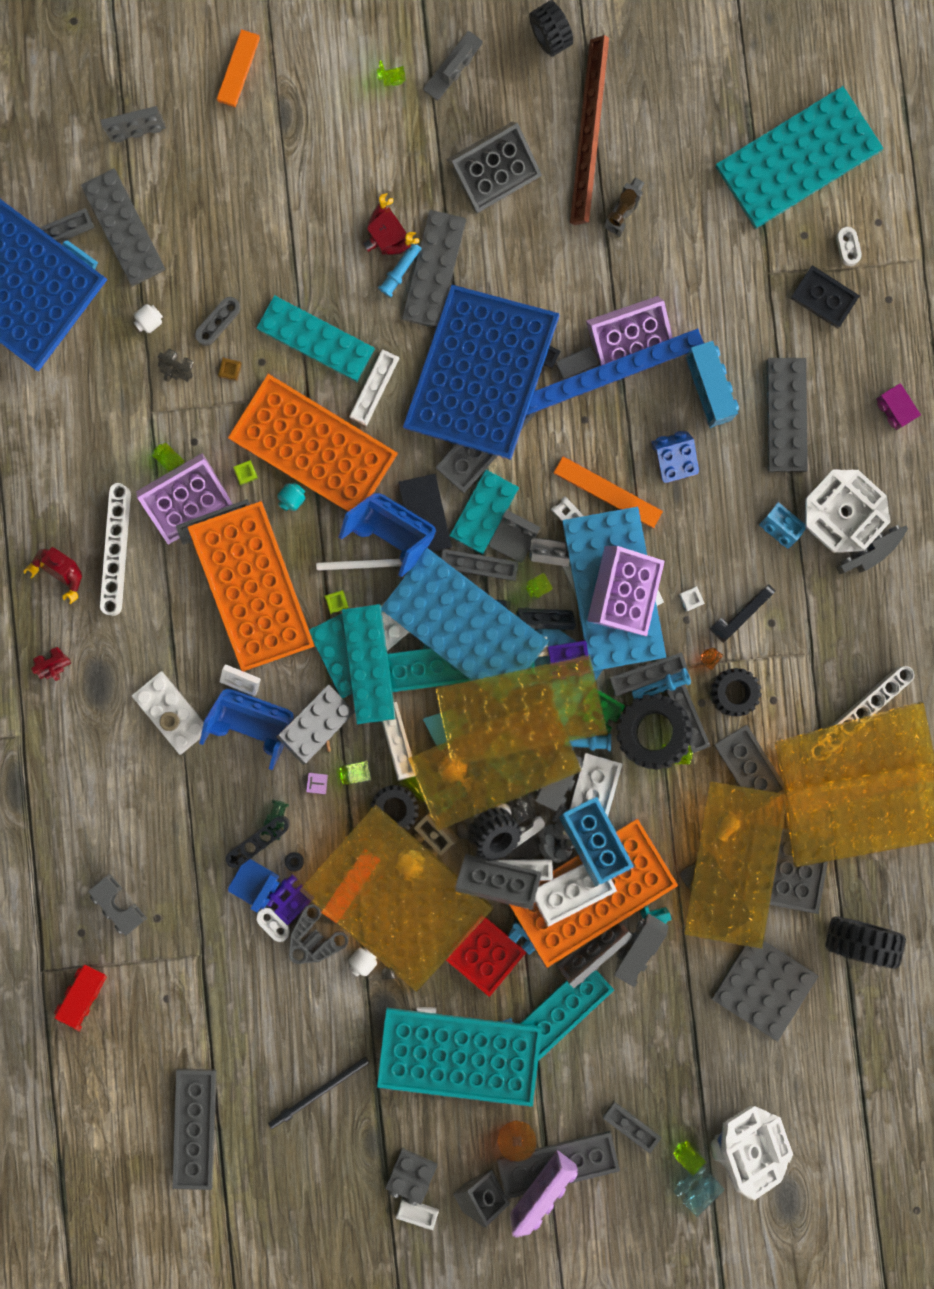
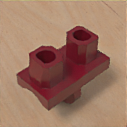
(52, 666)

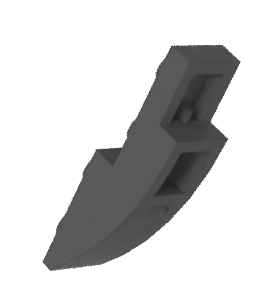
(879, 550)

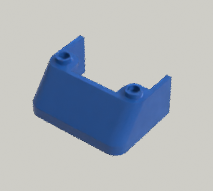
(393, 524)
(250, 717)

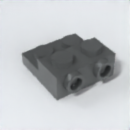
(411, 1177)

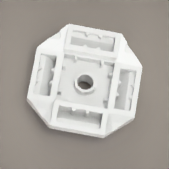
(865, 506)
(754, 1151)

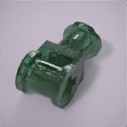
(276, 805)

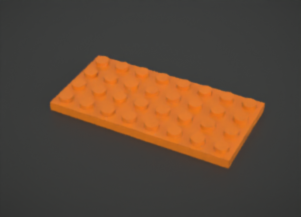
(312, 444)
(251, 586)
(634, 888)

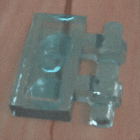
(702, 1195)

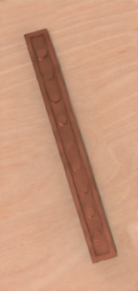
(589, 130)

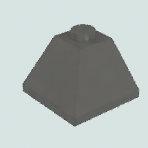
(482, 1198)

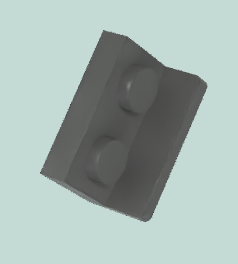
(548, 551)

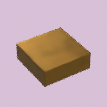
(230, 369)

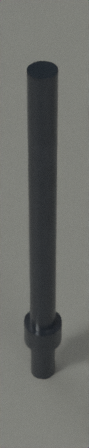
(287, 1114)

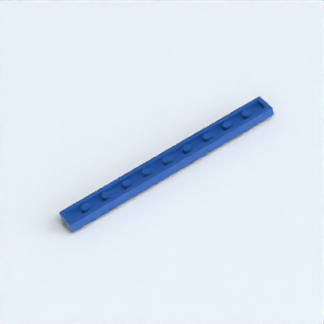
(614, 371)

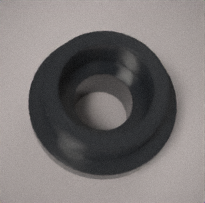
(290, 866)

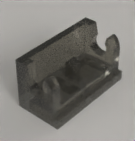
(525, 851)

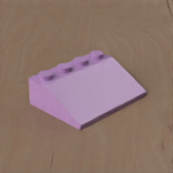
(629, 329)
(183, 496)
(625, 590)
(542, 1193)

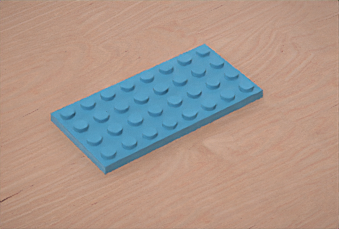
(585, 546)
(462, 621)

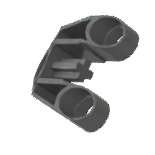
(325, 950)

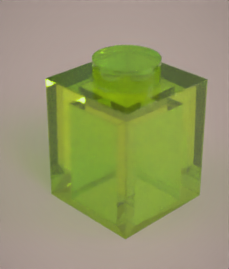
(689, 1157)

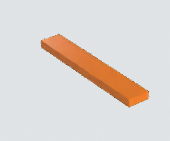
(606, 490)

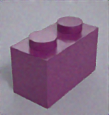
(897, 407)

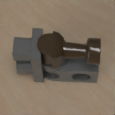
(628, 201)

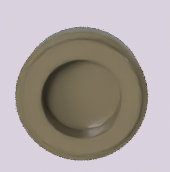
(169, 721)

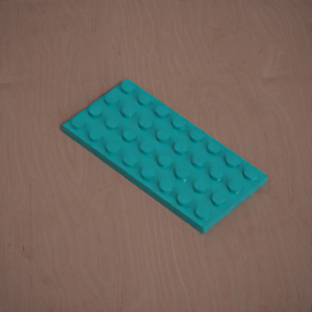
(799, 157)
(459, 1057)

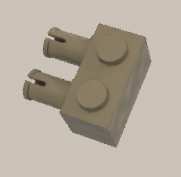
(439, 841)

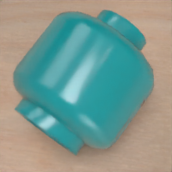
(291, 497)

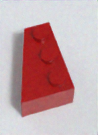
(80, 997)

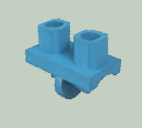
(515, 934)

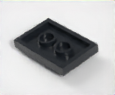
(825, 297)

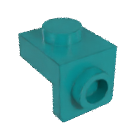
(662, 914)

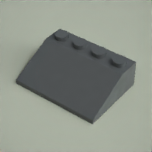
(495, 166)

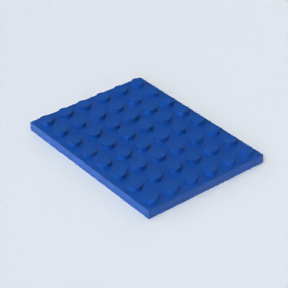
(40, 288)
(481, 371)

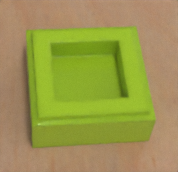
(245, 472)
(336, 602)

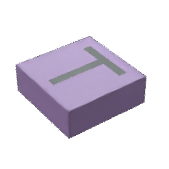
(317, 783)

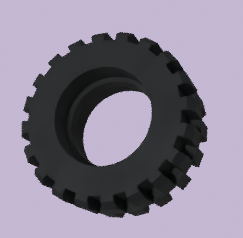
(630, 723)
(865, 942)

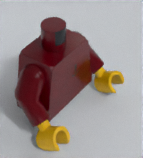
(386, 231)
(59, 567)

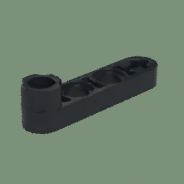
(724, 630)
(257, 841)

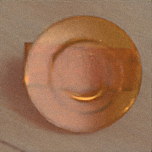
(711, 657)

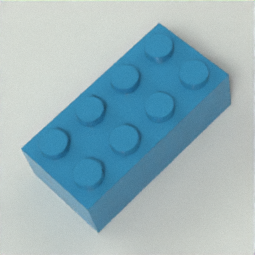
(712, 384)
(596, 841)

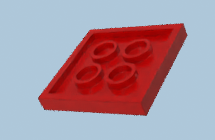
(486, 956)

